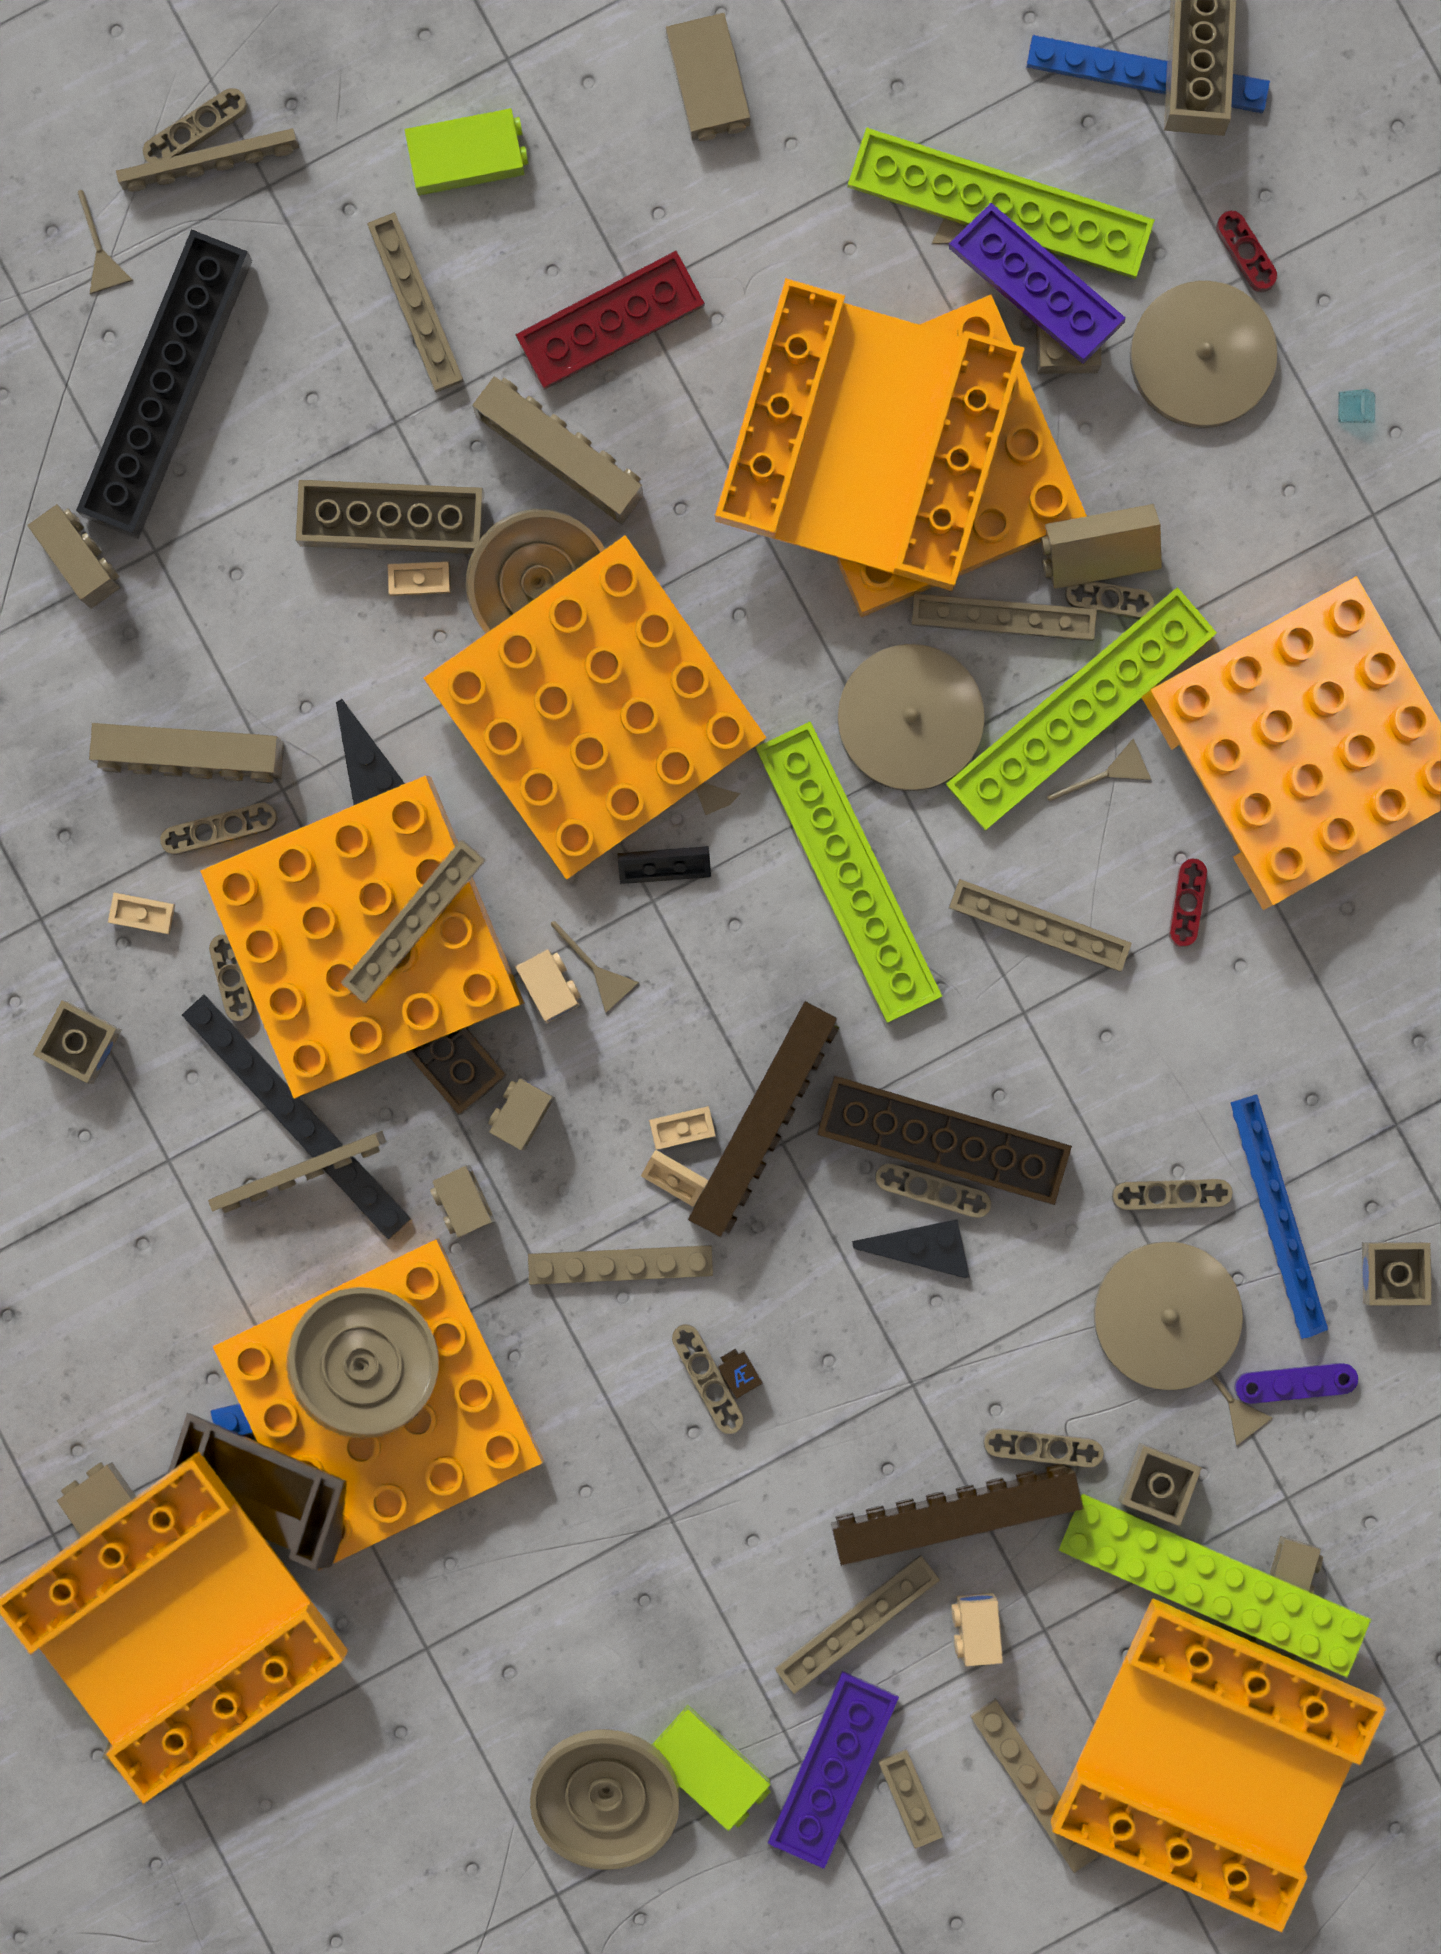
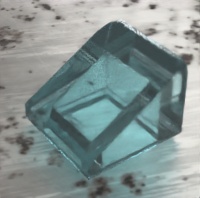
(1356, 406)

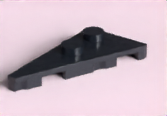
(366, 764)
(927, 1246)

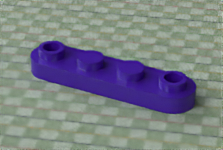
(1296, 1383)

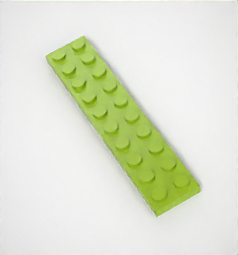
(963, 189)
(1081, 709)
(848, 872)
(1215, 1585)

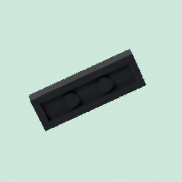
(664, 865)

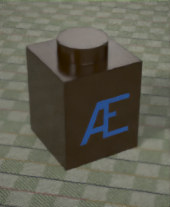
(739, 1372)

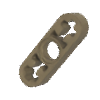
(1118, 590)
(229, 1002)

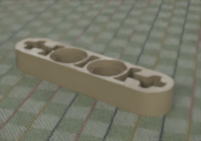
(192, 123)
(220, 833)
(934, 1186)
(1172, 1194)
(710, 1377)
(1042, 1452)

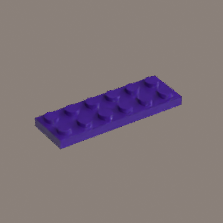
(1037, 283)
(833, 1769)

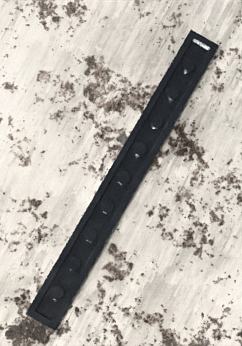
(294, 1114)

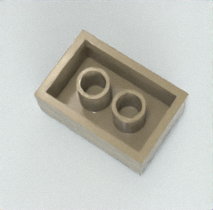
(75, 555)

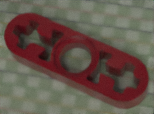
(1264, 266)
(1183, 878)

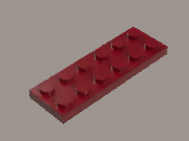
(610, 320)

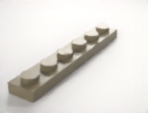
(197, 162)
(415, 302)
(1003, 617)
(413, 921)
(1040, 925)
(286, 1178)
(620, 1264)
(857, 1624)
(1028, 1778)

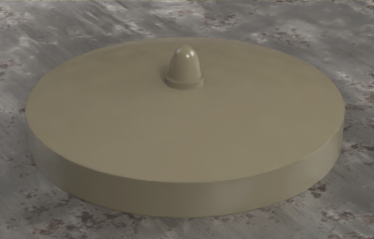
(1203, 354)
(523, 560)
(910, 717)
(1168, 1315)
(362, 1362)
(605, 1799)

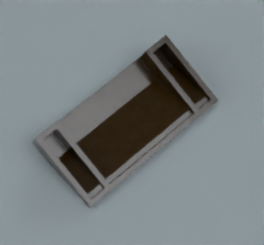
(278, 1493)

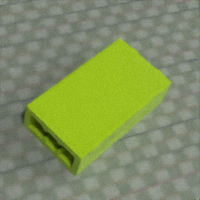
(466, 151)
(712, 1769)

